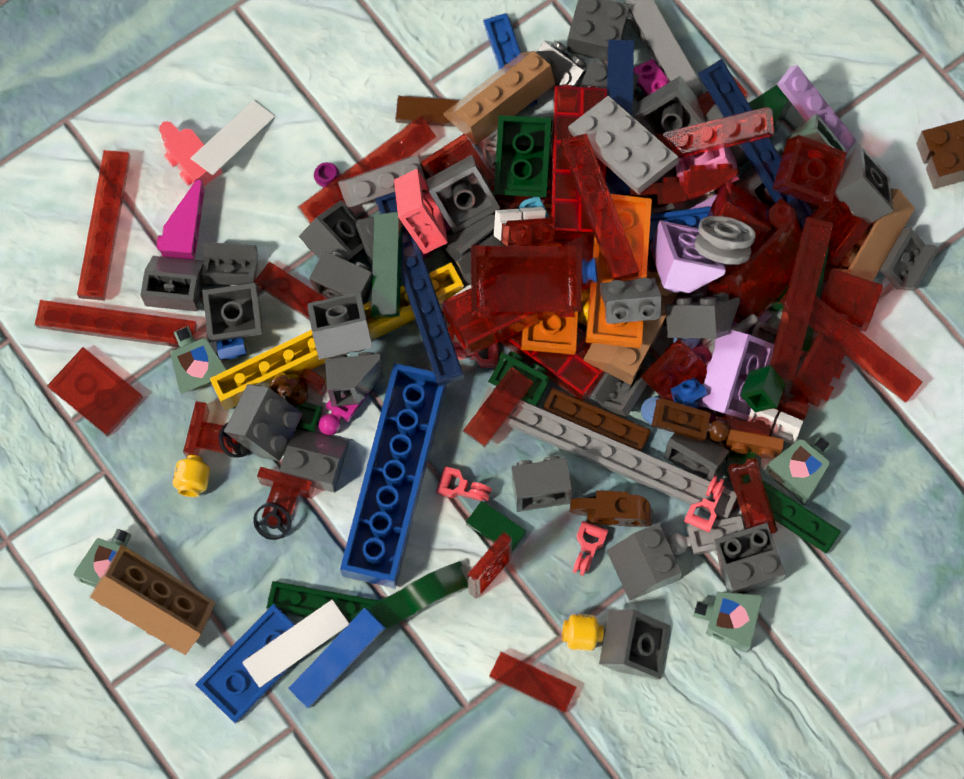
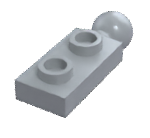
(702, 541)

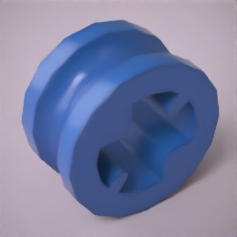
(589, 270)

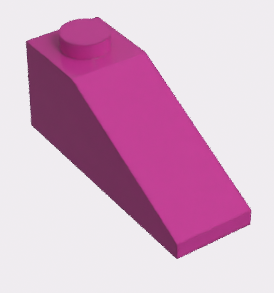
(183, 226)

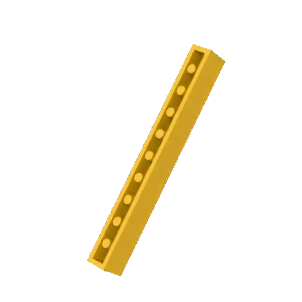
(301, 351)

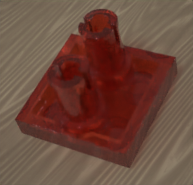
(673, 368)

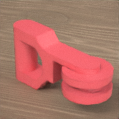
(491, 362)
(478, 491)
(699, 522)
(581, 563)

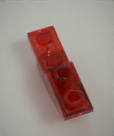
(695, 185)

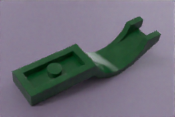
(418, 595)

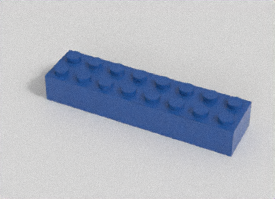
(393, 477)

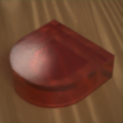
(313, 381)

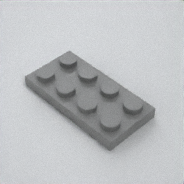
(624, 145)

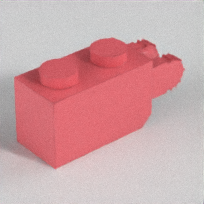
(180, 148)

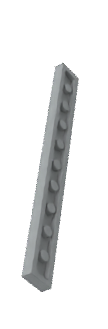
(615, 456)

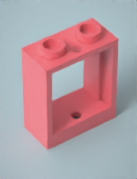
(419, 212)

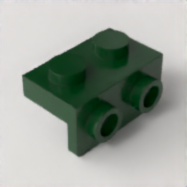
(535, 374)

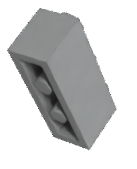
(376, 181)

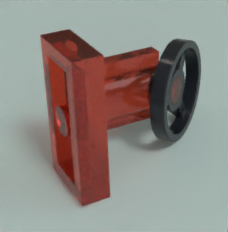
(209, 435)
(280, 500)

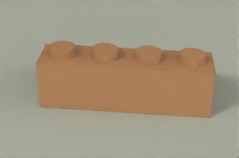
(501, 94)
(876, 242)
(626, 361)
(153, 600)

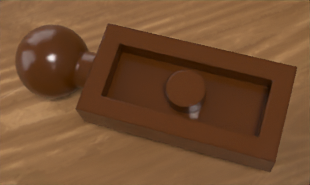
(688, 421)

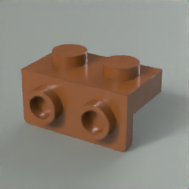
(763, 446)

